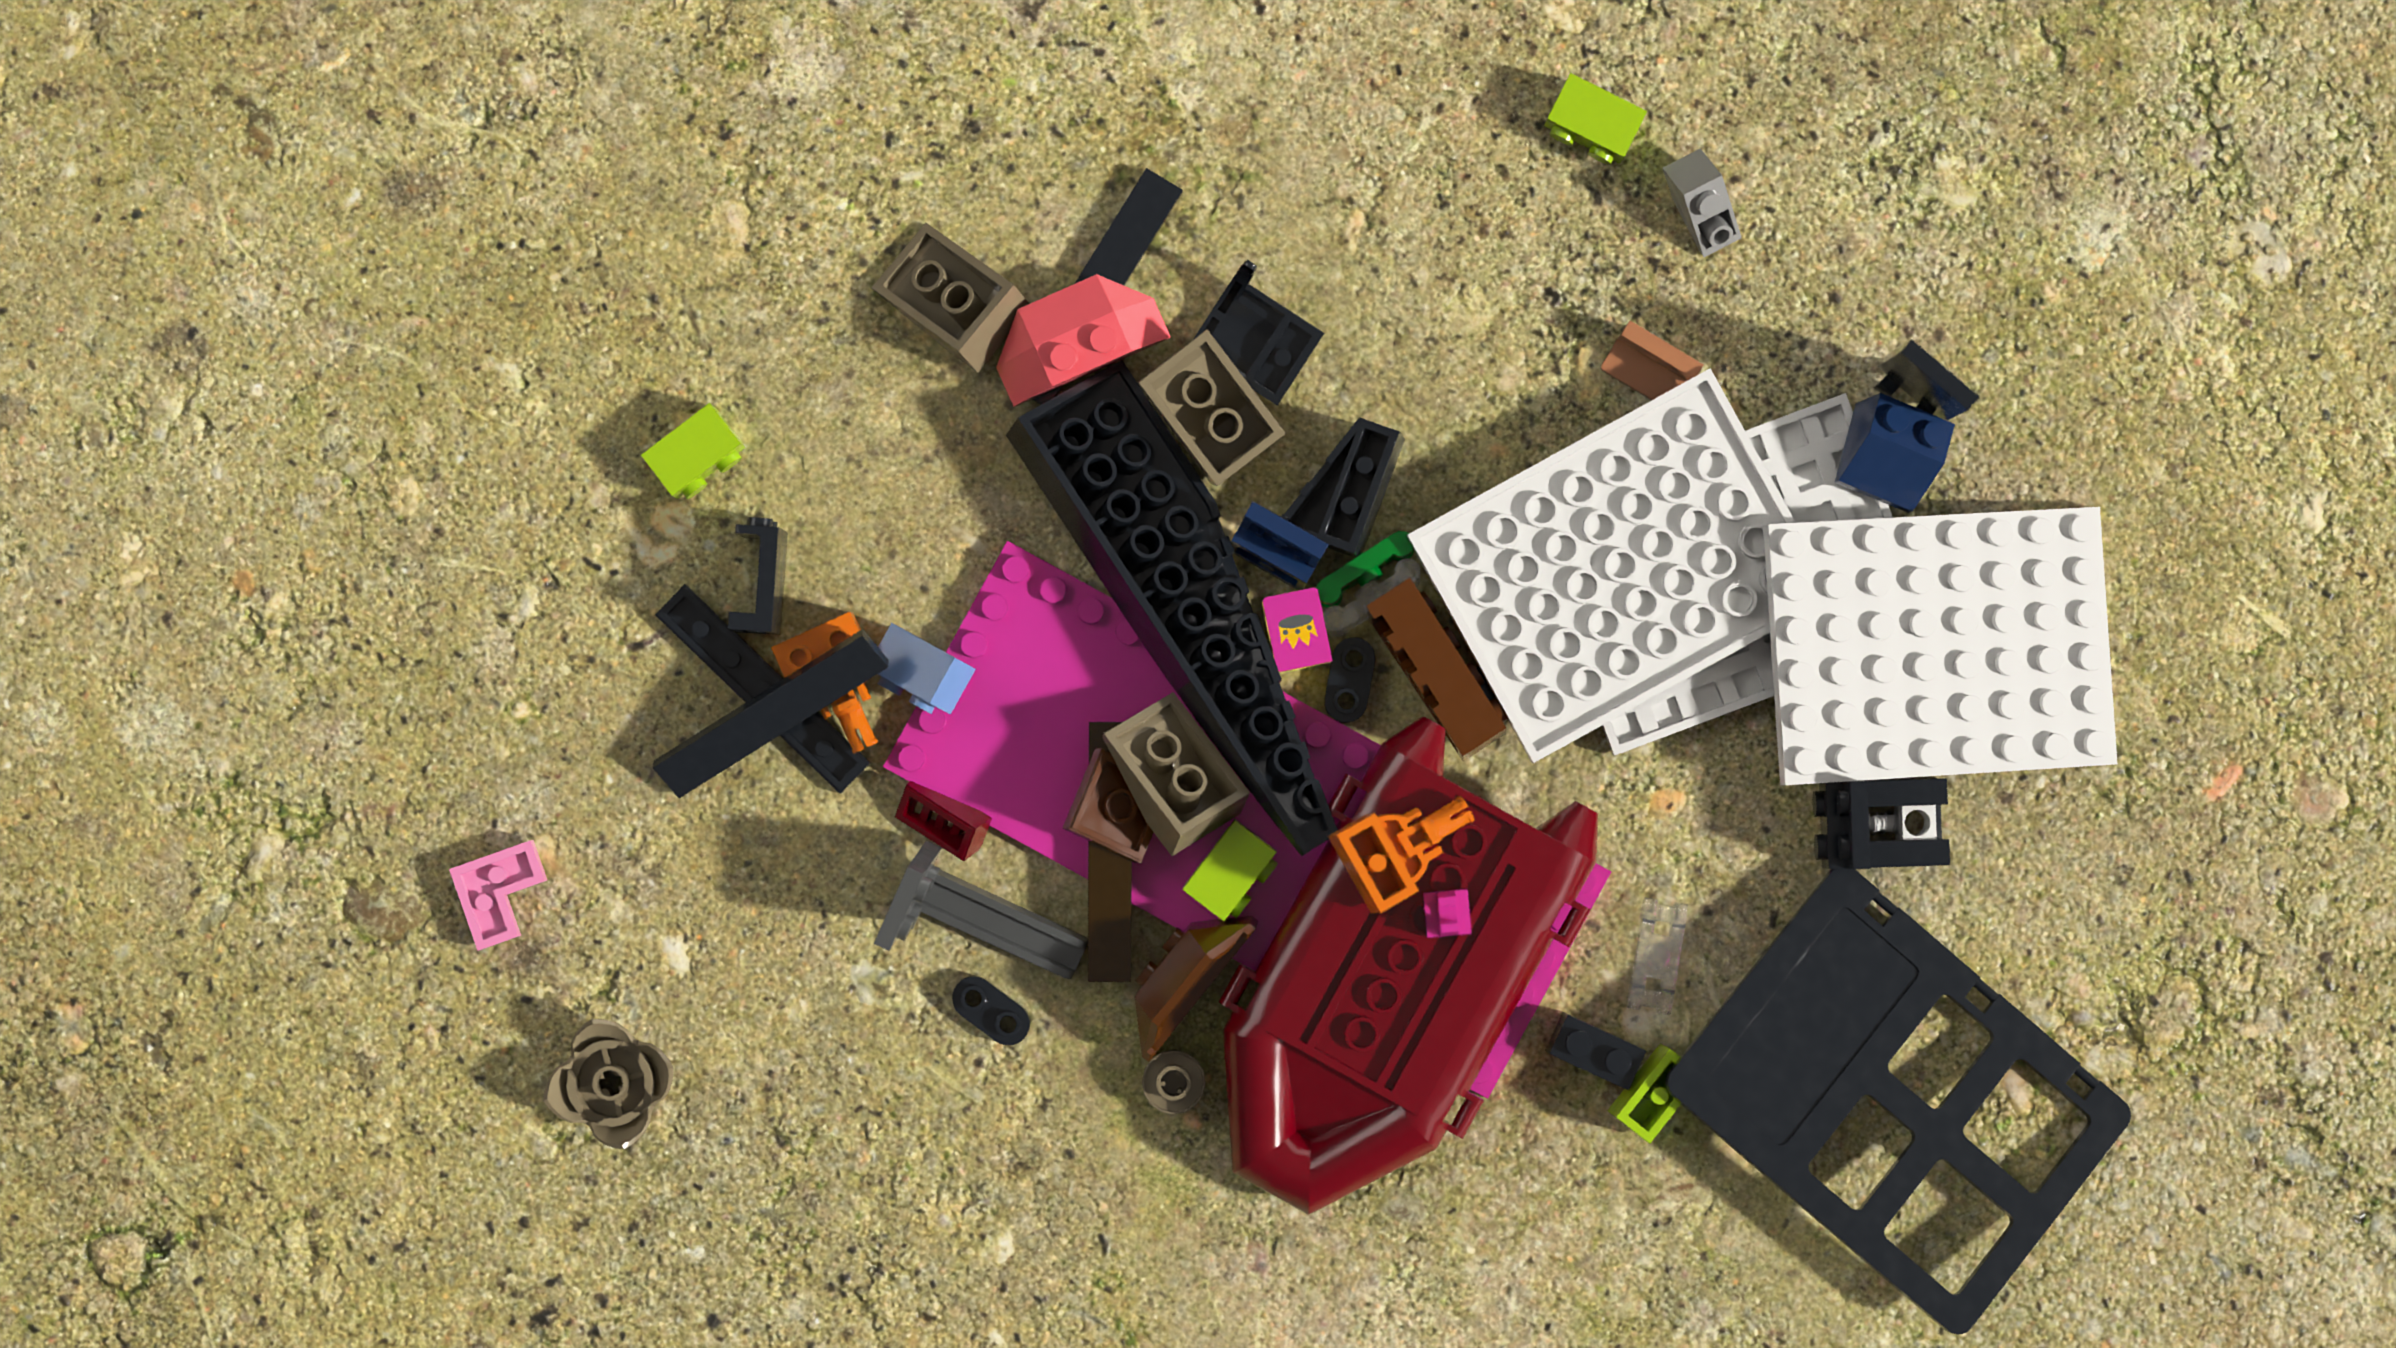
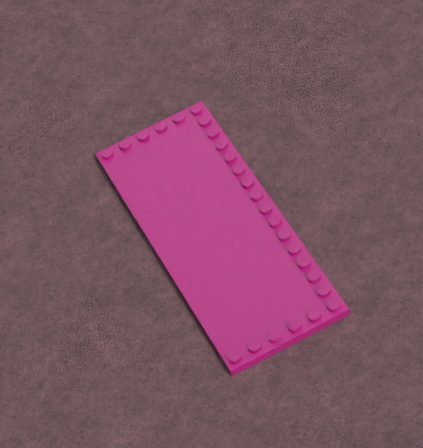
(1019, 746)

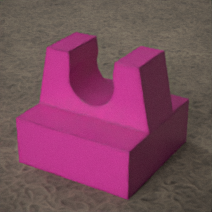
(1447, 913)

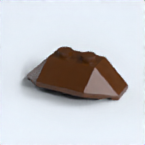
(1184, 975)

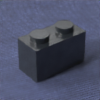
(1595, 1050)

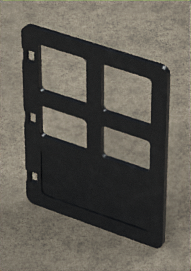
(1818, 1034)

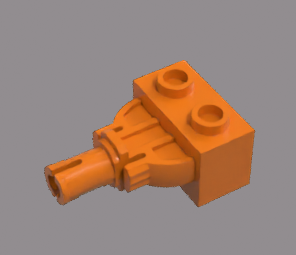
(811, 644)
(1388, 855)

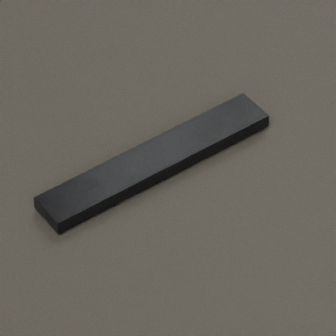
(1130, 235)
(750, 675)
(771, 713)

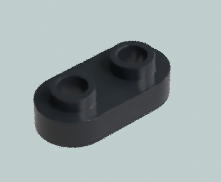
(1349, 679)
(991, 1010)

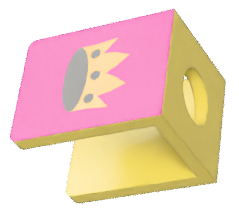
(1296, 630)

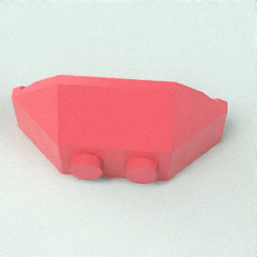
(1076, 335)

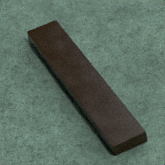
(1108, 899)

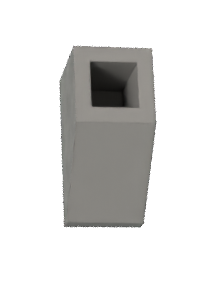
(1702, 202)

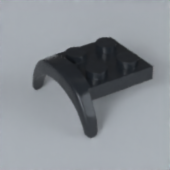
(1261, 335)

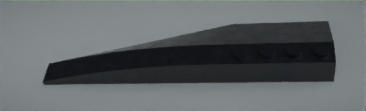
(1174, 577)

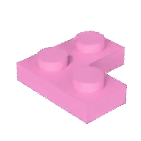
(485, 887)

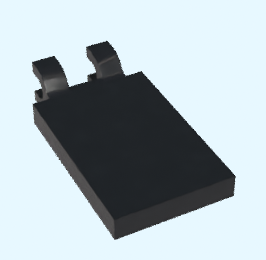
(1925, 381)

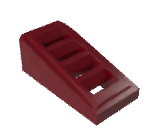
(963, 817)

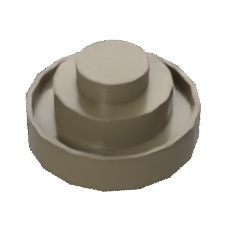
(1173, 1082)

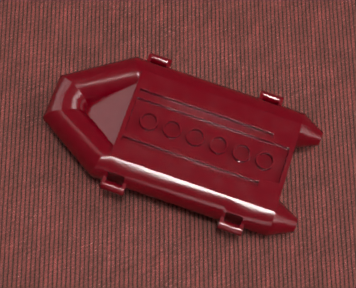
(1367, 1020)

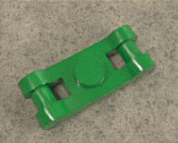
(1364, 568)

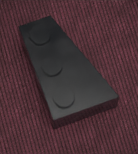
(1349, 488)

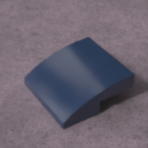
(1277, 546)

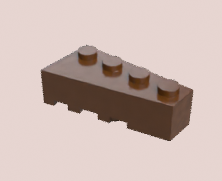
(1435, 668)

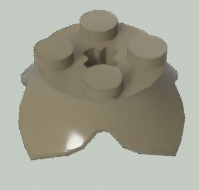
(577, 1091)

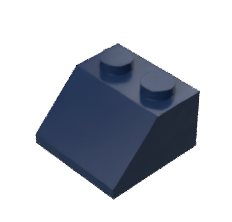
(1893, 451)

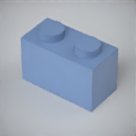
(922, 670)

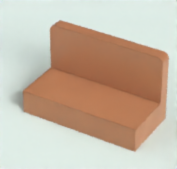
(1648, 362)

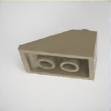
(951, 296)
(1211, 408)
(1175, 774)

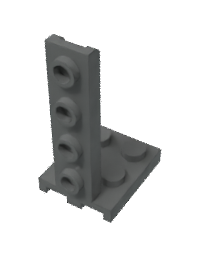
(978, 914)

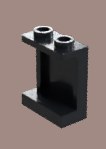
(770, 581)

